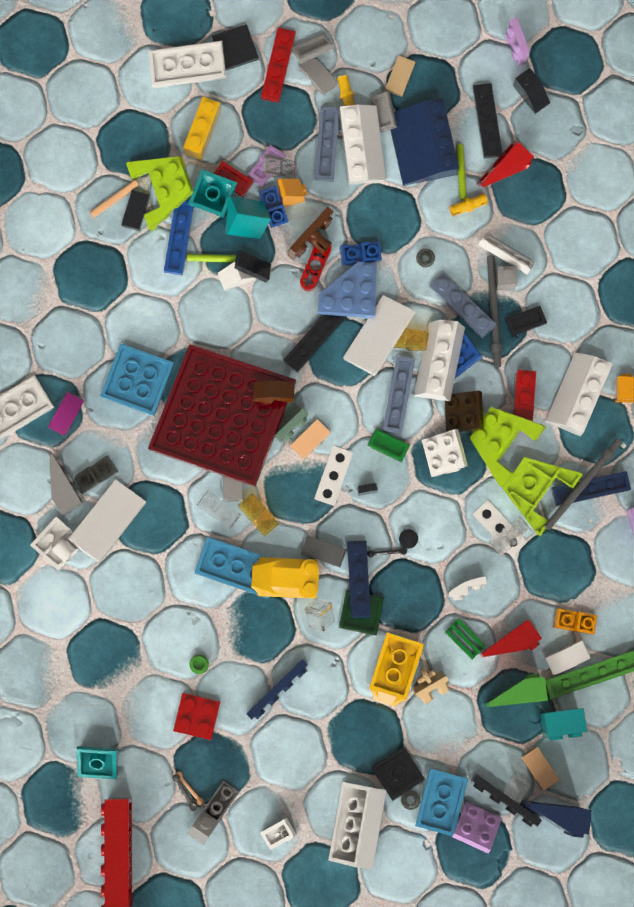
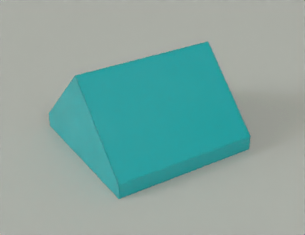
(212, 193)
(246, 218)
(97, 762)

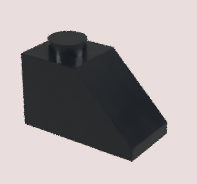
(531, 90)

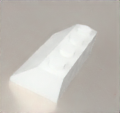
(362, 144)
(439, 360)
(578, 393)
(357, 825)

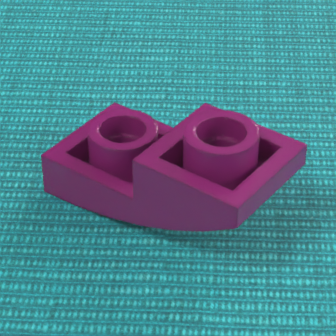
(66, 413)

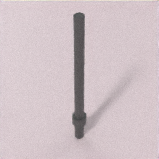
(496, 347)
(606, 455)

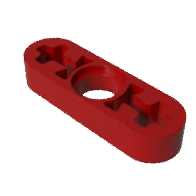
(305, 276)

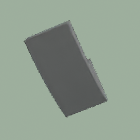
(323, 551)

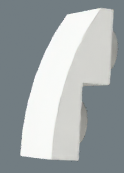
(462, 590)
(568, 657)

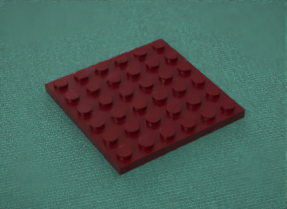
(214, 418)

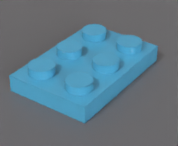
(441, 802)

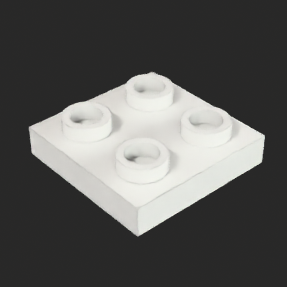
(444, 453)
(54, 544)

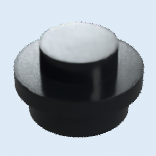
(408, 538)

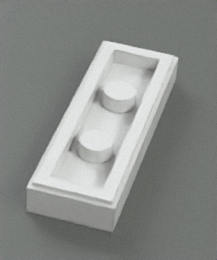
(506, 253)

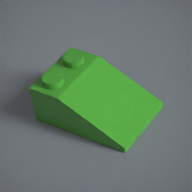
(525, 691)

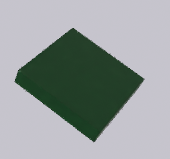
(361, 625)

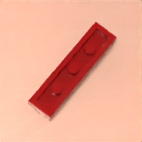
(278, 65)

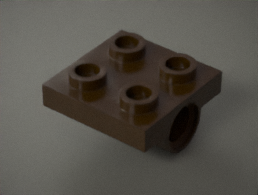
(464, 411)

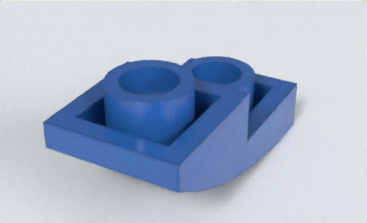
(274, 206)
(362, 252)

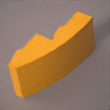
(575, 621)

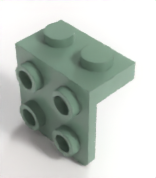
(292, 417)

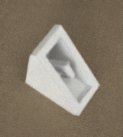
(232, 277)
(278, 833)

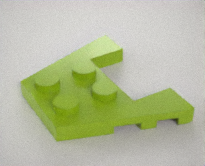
(169, 182)
(496, 437)
(530, 484)

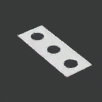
(333, 475)
(495, 522)

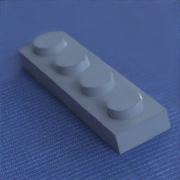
(327, 144)
(462, 305)
(399, 395)

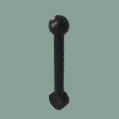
(371, 553)

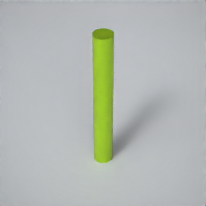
(461, 174)
(211, 258)

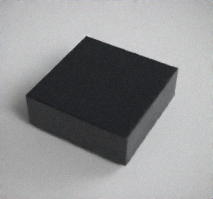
(367, 489)

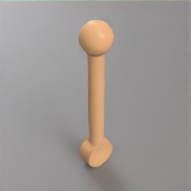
(200, 801)

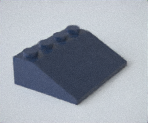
(424, 143)
(571, 819)

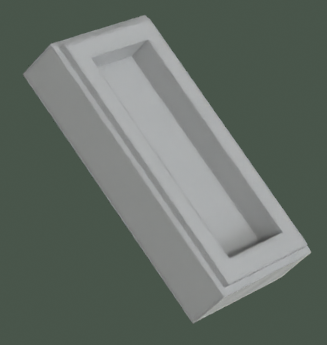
(312, 48)
(385, 111)

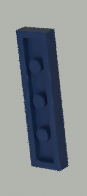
(596, 488)
(358, 579)
(272, 696)

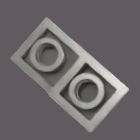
(319, 75)

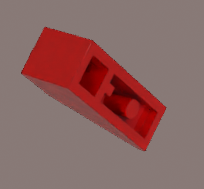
(510, 162)
(517, 640)

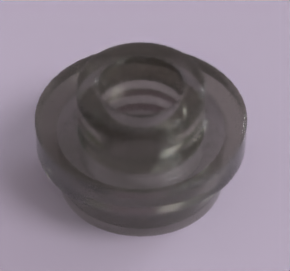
(425, 252)
(415, 804)

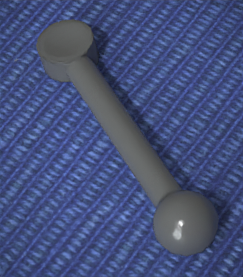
(193, 806)

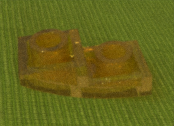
(413, 340)
(258, 514)

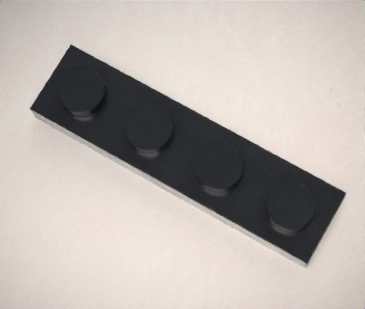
(487, 120)
(313, 341)
(512, 806)

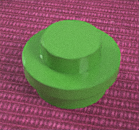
(199, 664)

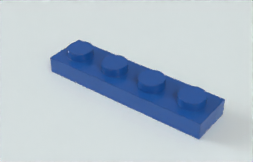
(179, 239)

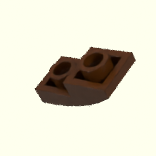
(273, 390)

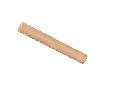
(113, 199)

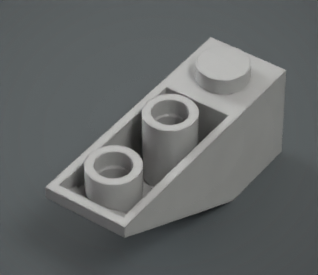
(61, 489)
(213, 812)

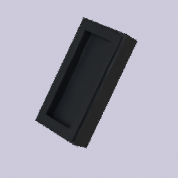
(135, 210)
(252, 266)
(525, 321)

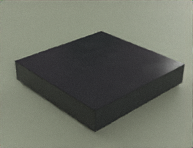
(237, 47)
(398, 773)

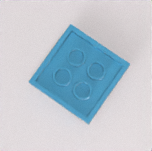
(137, 379)

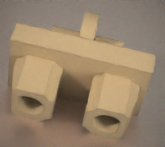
(429, 682)

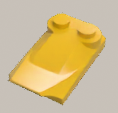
(285, 577)
(395, 669)

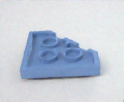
(351, 293)

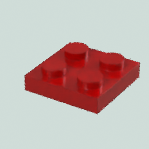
(196, 716)

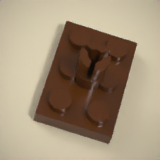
(313, 236)

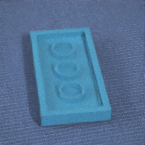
(227, 564)

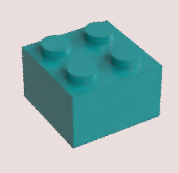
(563, 723)

